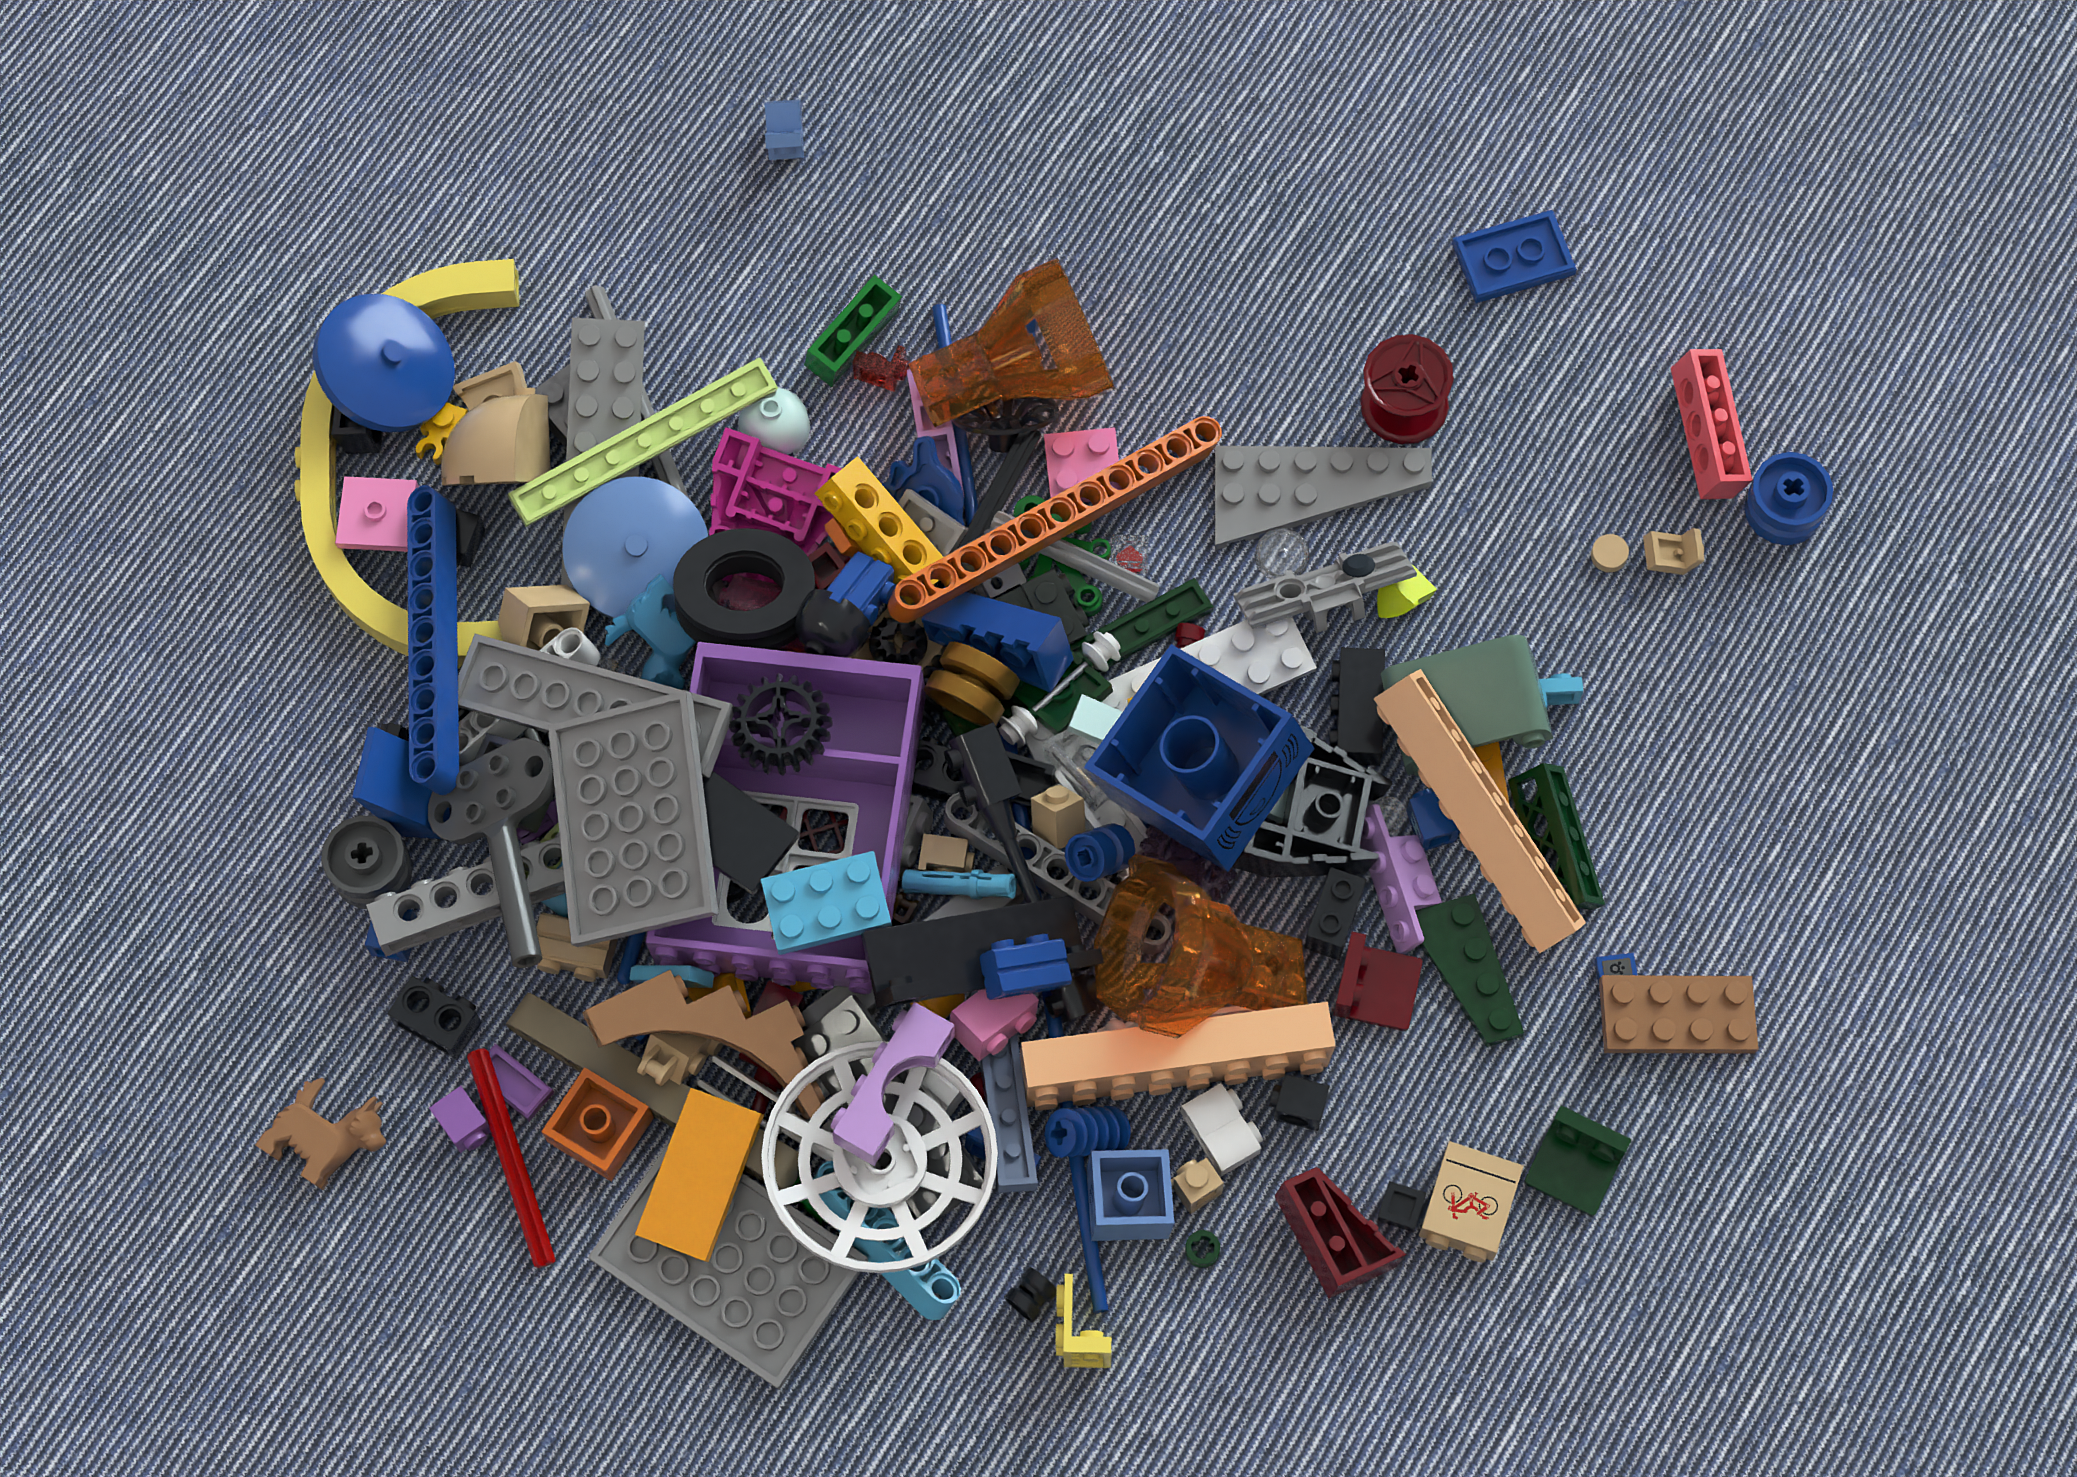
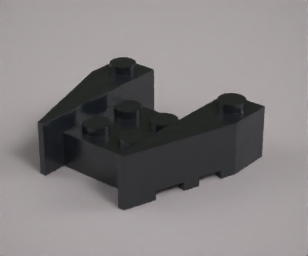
(1319, 820)

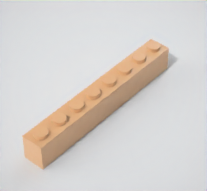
(1479, 811)

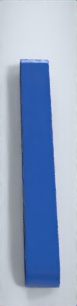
(432, 640)

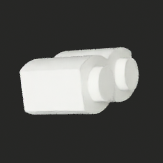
(1221, 1128)

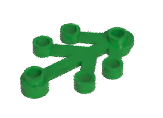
(1076, 580)

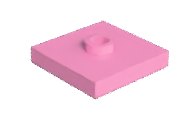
(374, 514)

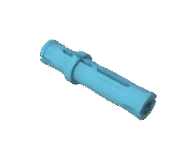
(972, 884)

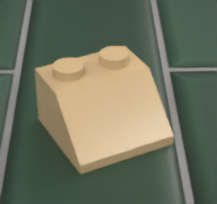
(540, 613)

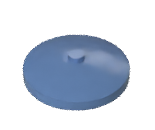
(627, 537)

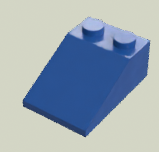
(387, 788)

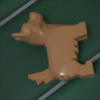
(318, 1140)

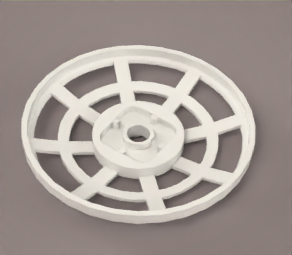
(879, 1187)

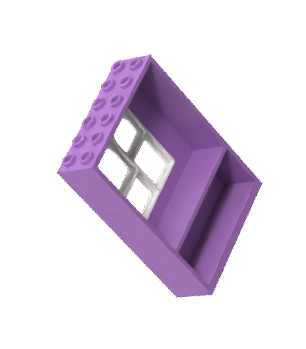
(861, 773)

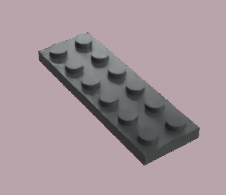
(852, 1024)

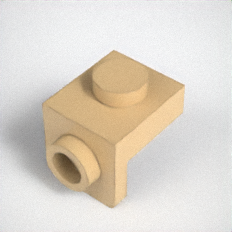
(1673, 552)

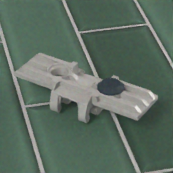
(1325, 587)

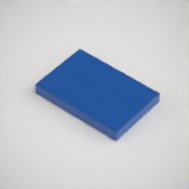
(1514, 256)

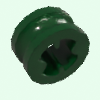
(1210, 1258)

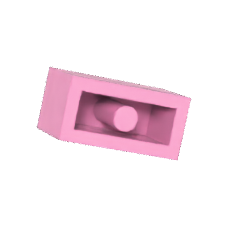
(987, 1024)

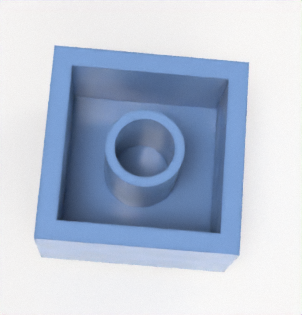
(1130, 1195)

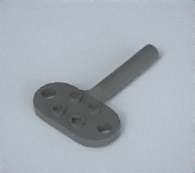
(490, 803)

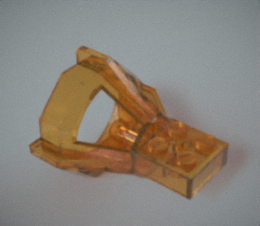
(1005, 358)
(1210, 959)

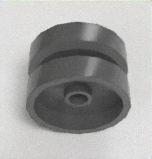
(366, 860)

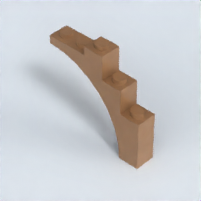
(661, 1008)

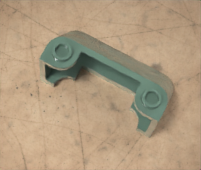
(1487, 690)

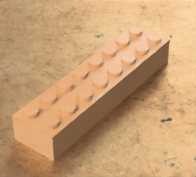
(1213, 1051)

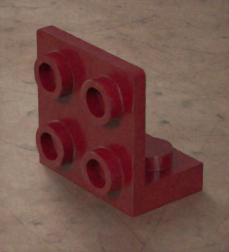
(1377, 985)

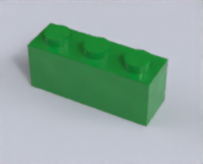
(852, 330)

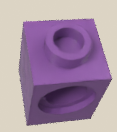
(461, 1120)

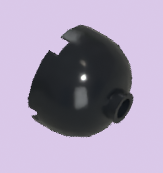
(830, 626)

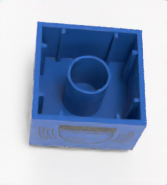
(1199, 757)

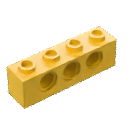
(877, 521)

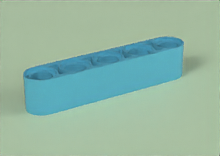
(913, 1286)

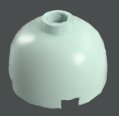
(777, 421)

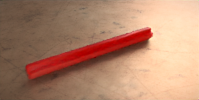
(511, 1158)

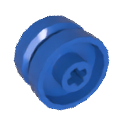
(1788, 498)

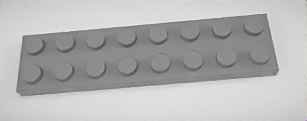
(602, 388)
(548, 689)

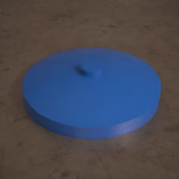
(383, 363)

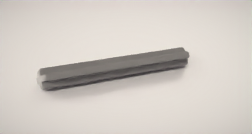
(1092, 565)

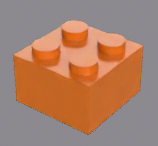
(597, 1124)

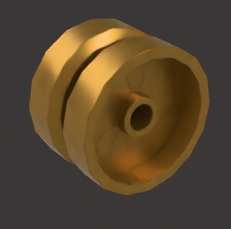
(971, 684)

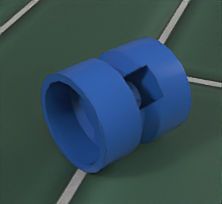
(1099, 852)

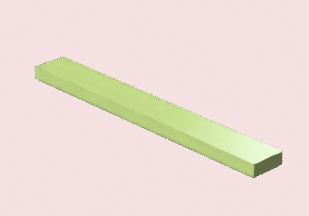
(642, 442)

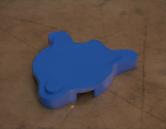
(927, 479)

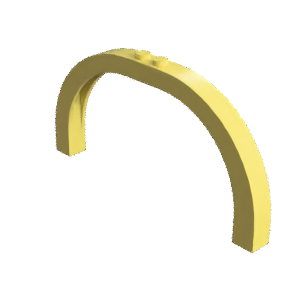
(437, 294)

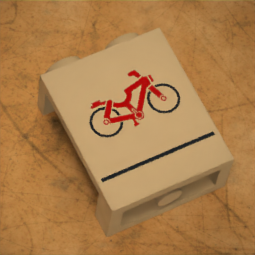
(1470, 1202)

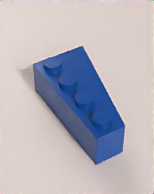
(1018, 637)

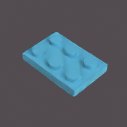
(826, 902)

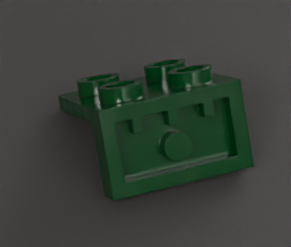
(1577, 1161)

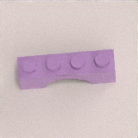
(917, 1042)

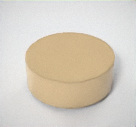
(1609, 553)

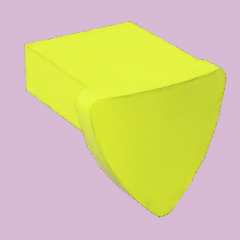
(1403, 596)

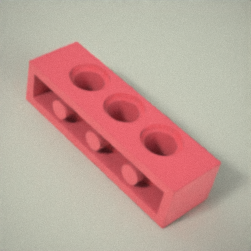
(1711, 424)

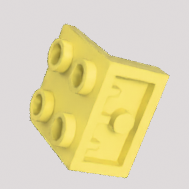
(1081, 1351)

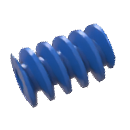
(1085, 1130)

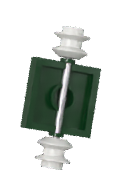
(1056, 708)

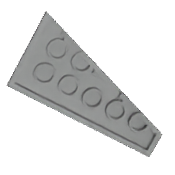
(1299, 485)

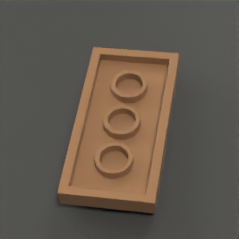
(1678, 1014)

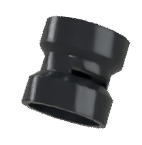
(1031, 1294)

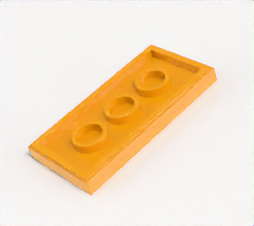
(699, 1174)

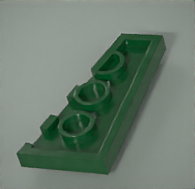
(1469, 966)

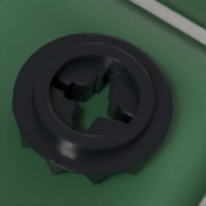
(885, 651)

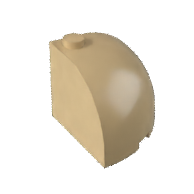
(499, 442)

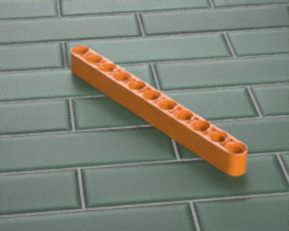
(1045, 528)

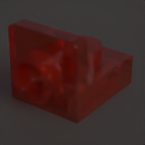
(878, 371)

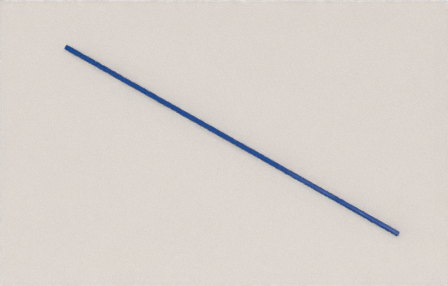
(1021, 817)

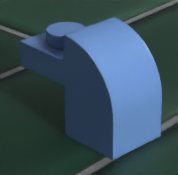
(784, 129)

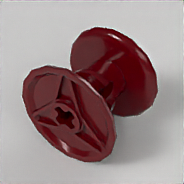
(1406, 389)

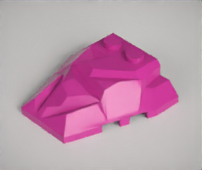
(767, 493)

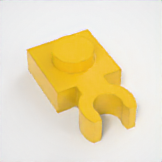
(438, 430)

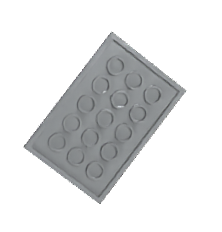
(632, 819)
(757, 1294)

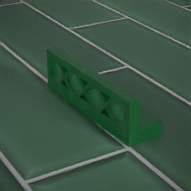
(1562, 827)

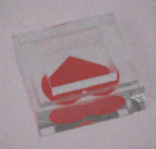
(1130, 552)

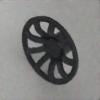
(1005, 428)

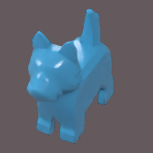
(659, 629)

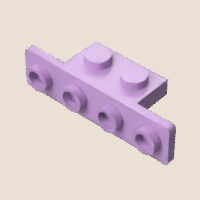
(1400, 879)

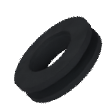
(735, 553)

